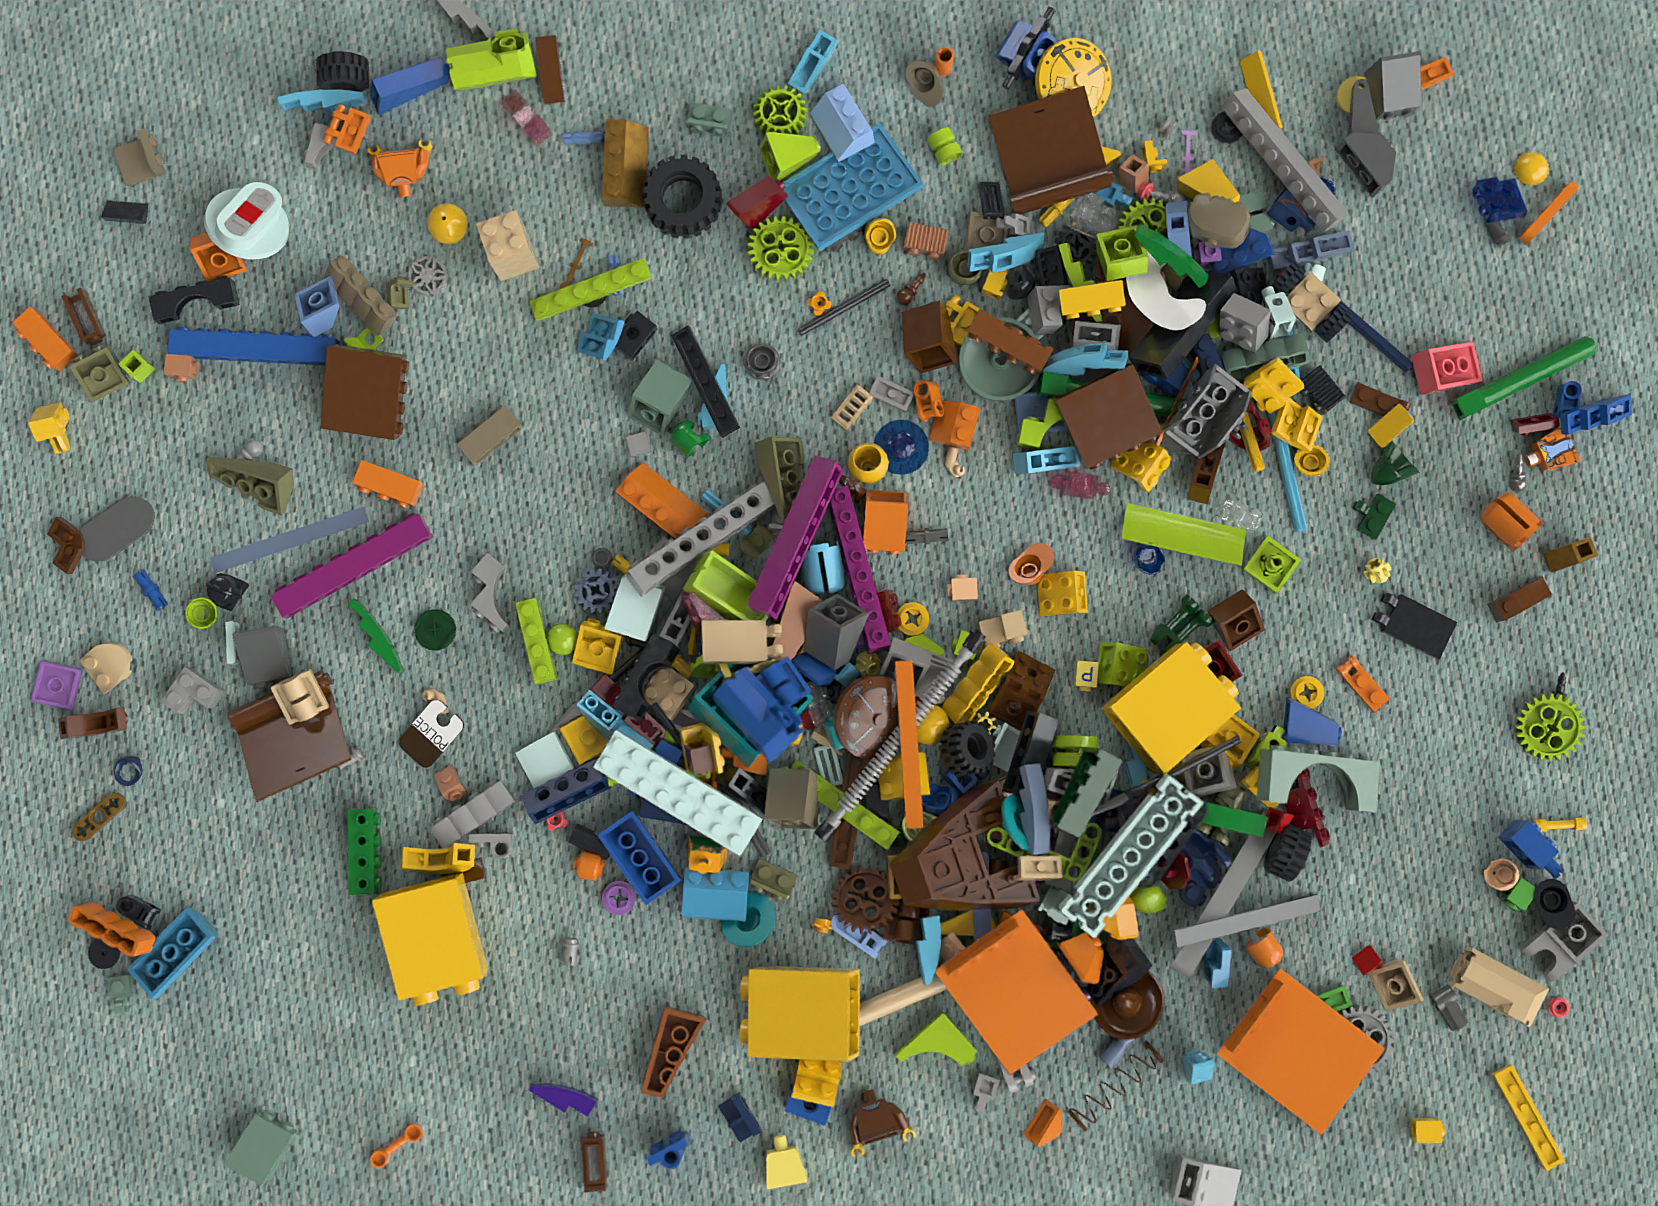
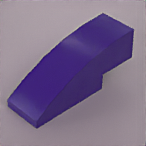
(565, 1096)

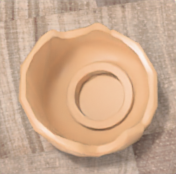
(1505, 877)

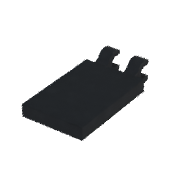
(1416, 625)

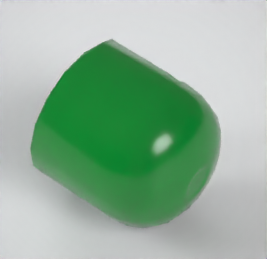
(685, 439)

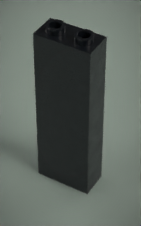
(1165, 348)

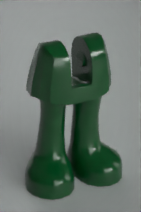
(1199, 619)

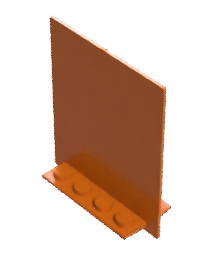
(1016, 992)
(1300, 1051)

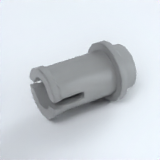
(356, 755)
(570, 950)

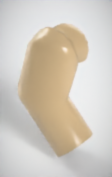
(951, 463)
(432, 694)

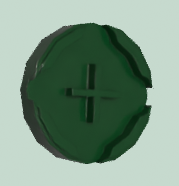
(435, 629)

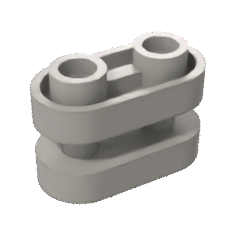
(1026, 1075)

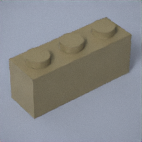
(489, 435)

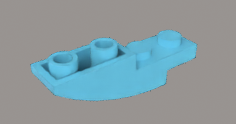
(1006, 256)
(1078, 358)
(606, 719)

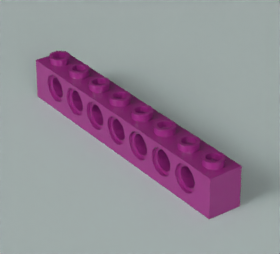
(858, 569)

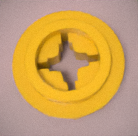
(922, 620)
(1311, 684)

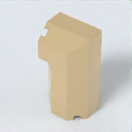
(1497, 986)

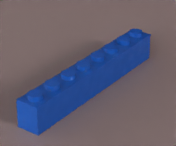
(250, 347)

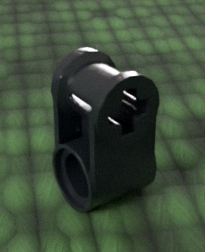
(141, 912)
(1056, 930)

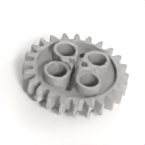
(1368, 1023)

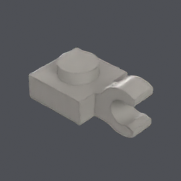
(1017, 224)
(985, 1089)

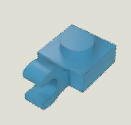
(1113, 195)

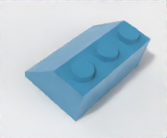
(715, 895)

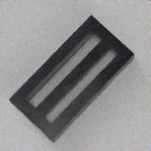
(984, 205)

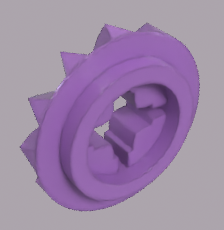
(611, 904)

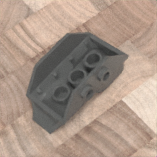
(1207, 415)

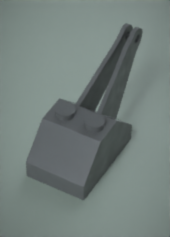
(1364, 149)

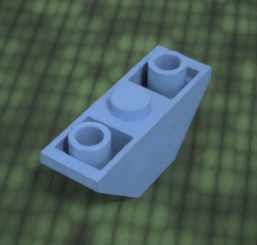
(1178, 225)

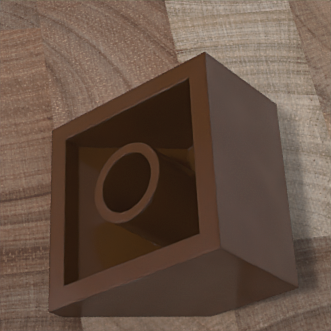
(1237, 619)

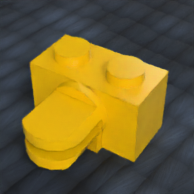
(50, 424)

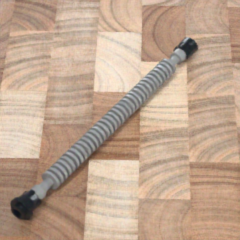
(828, 827)

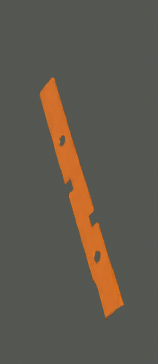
(1176, 402)

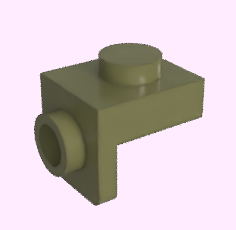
(397, 292)

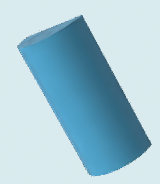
(173, 952)

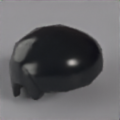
(1023, 288)

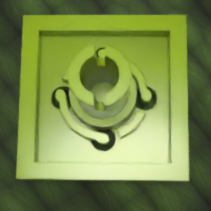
(1285, 560)

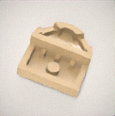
(107, 665)

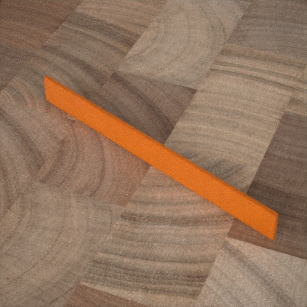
(909, 744)

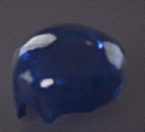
(1145, 552)

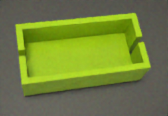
(723, 587)

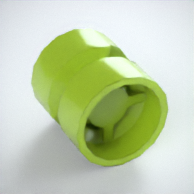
(945, 148)

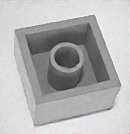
(1244, 323)

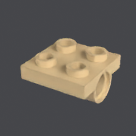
(300, 697)

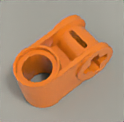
(928, 401)

